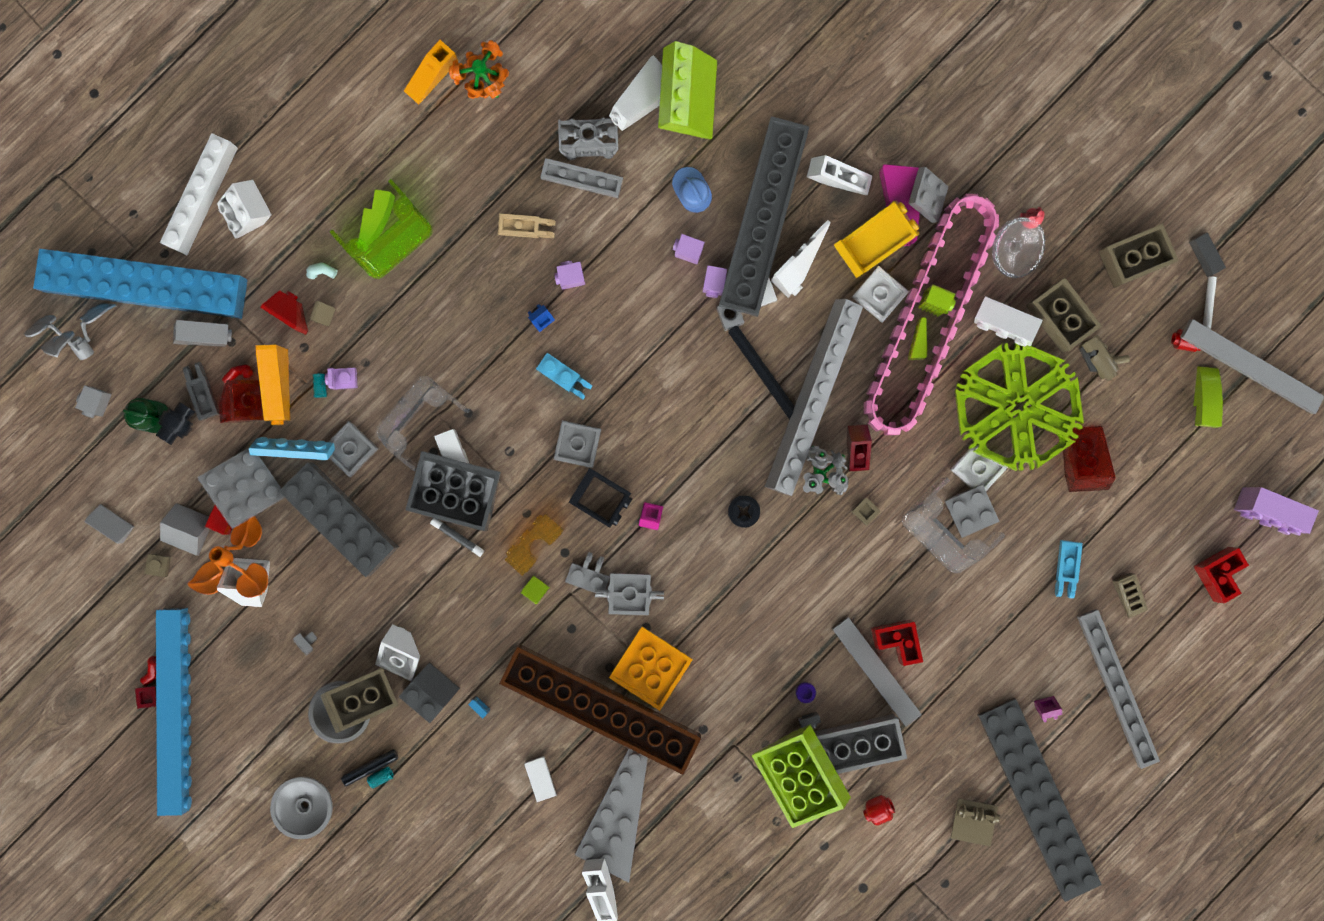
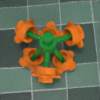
(476, 64)

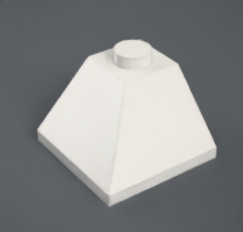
(229, 578)
(398, 653)

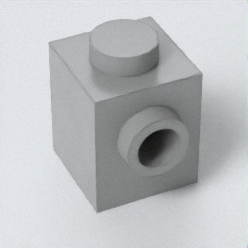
(92, 401)

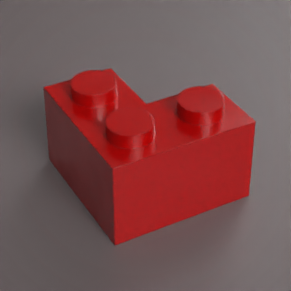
(1217, 573)
(902, 636)

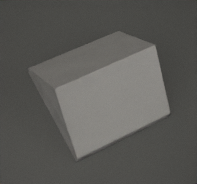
(184, 529)

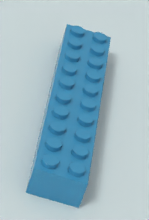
(140, 283)

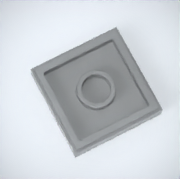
(577, 444)
(351, 449)

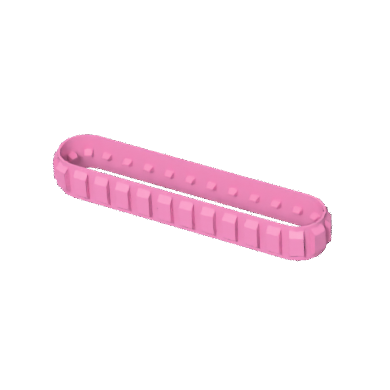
(985, 208)

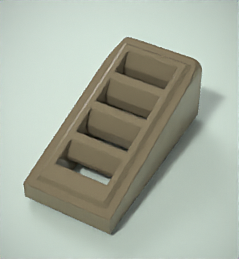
(1135, 586)

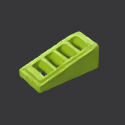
(918, 347)

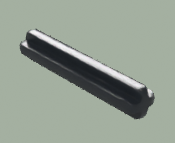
(369, 767)

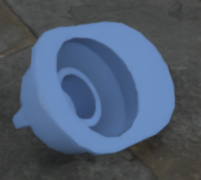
(692, 189)

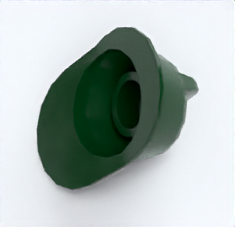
(144, 414)

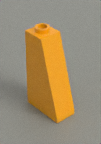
(274, 382)

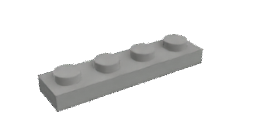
(581, 178)

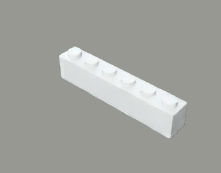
(199, 194)

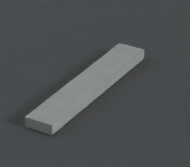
(876, 671)

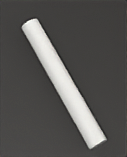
(1209, 303)

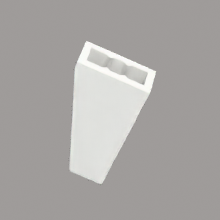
(640, 96)

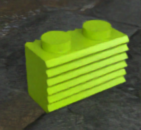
(937, 300)

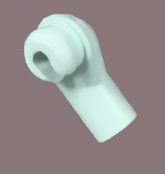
(319, 268)

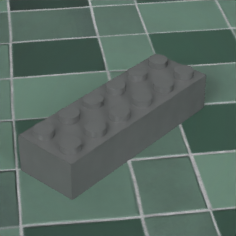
(338, 519)

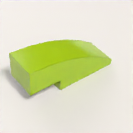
(376, 218)
(1208, 397)

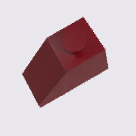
(858, 447)

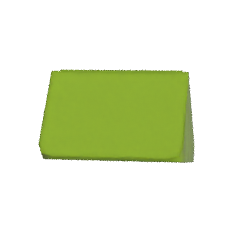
(535, 590)

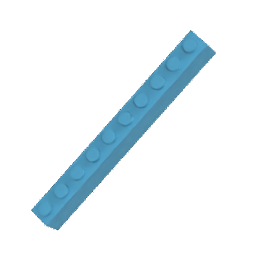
(173, 711)

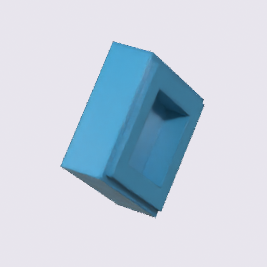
(479, 707)

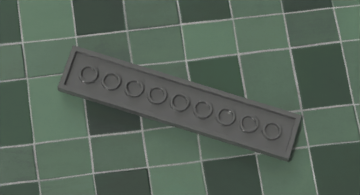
(764, 216)
(1039, 799)

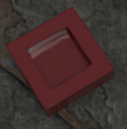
(145, 696)

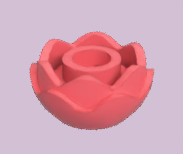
(1035, 214)

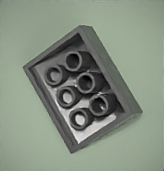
(453, 491)

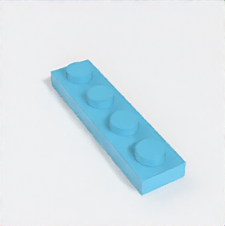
(292, 448)

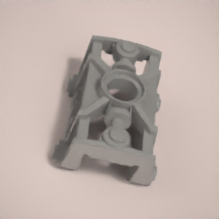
(587, 147)

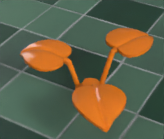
(254, 579)

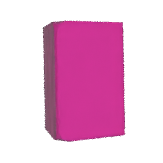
(650, 516)

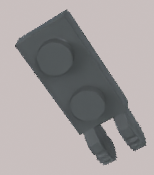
(201, 393)

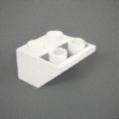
(243, 208)

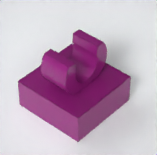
(1048, 708)

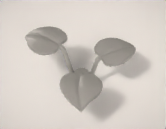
(77, 344)

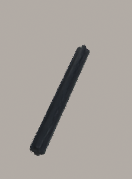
(762, 371)

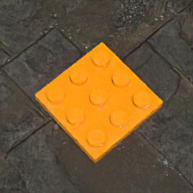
(650, 668)

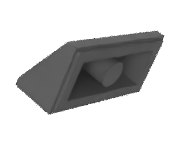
(1207, 255)

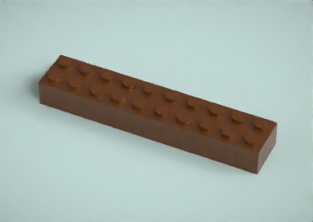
(601, 709)

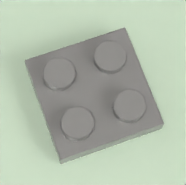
(928, 194)
(972, 510)

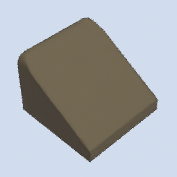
(322, 313)

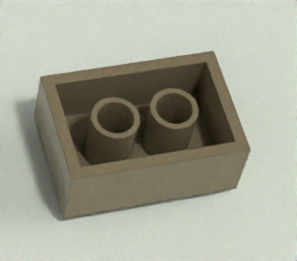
(1138, 255)
(1064, 315)
(359, 700)

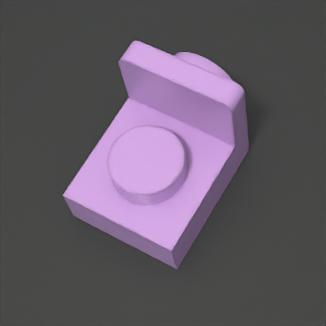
(341, 378)

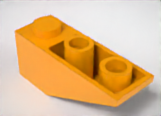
(430, 71)

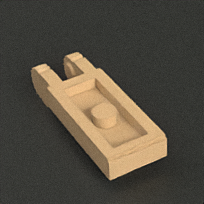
(524, 226)

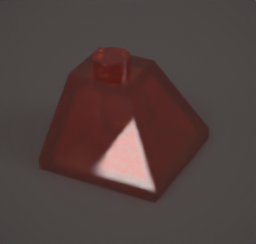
(241, 402)

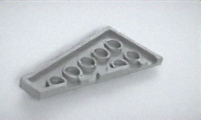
(616, 819)

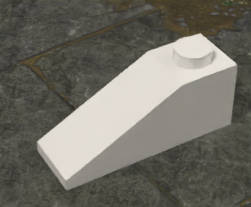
(839, 175)

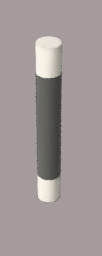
(457, 537)

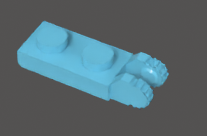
(562, 375)
(1068, 567)

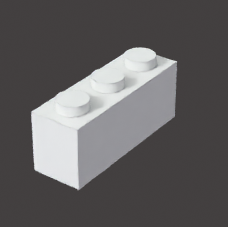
(1007, 322)

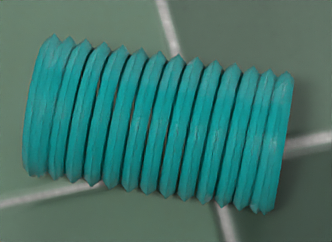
(319, 385)
(384, 775)

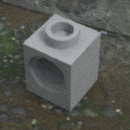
(729, 323)

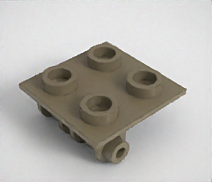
(974, 822)

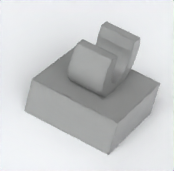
(304, 643)

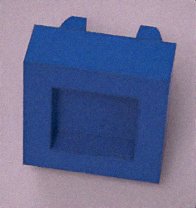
(541, 317)

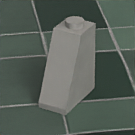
(201, 333)

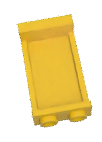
(877, 238)

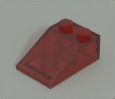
(1088, 461)

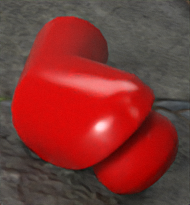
(236, 371)
(151, 675)

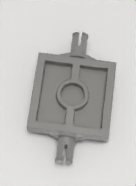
(629, 594)

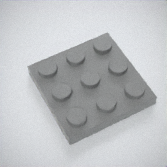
(241, 487)

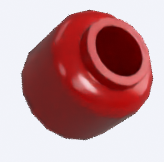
(879, 810)

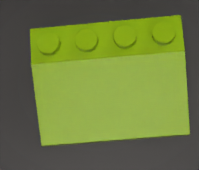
(687, 90)
(801, 777)

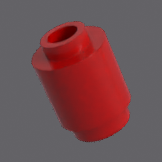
(1181, 344)

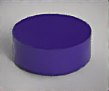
(805, 692)

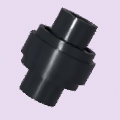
(175, 423)

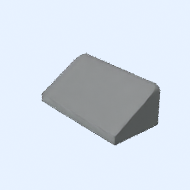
(109, 524)

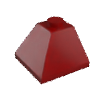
(287, 309)

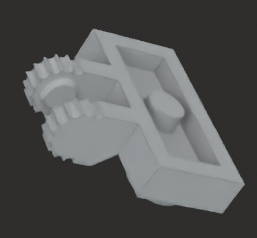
(587, 578)

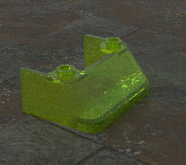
(394, 244)

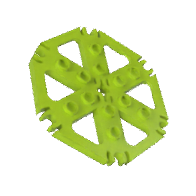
(1037, 414)

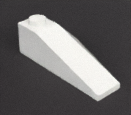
(793, 272)

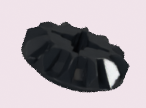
(743, 501)

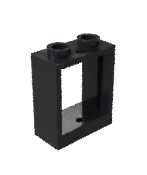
(583, 486)

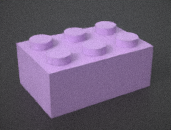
(1275, 511)

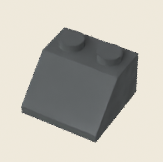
(429, 692)

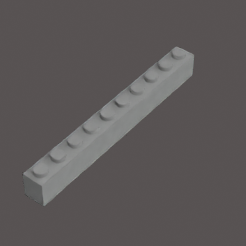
(813, 396)

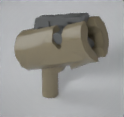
(1099, 359)

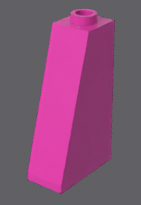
(897, 186)

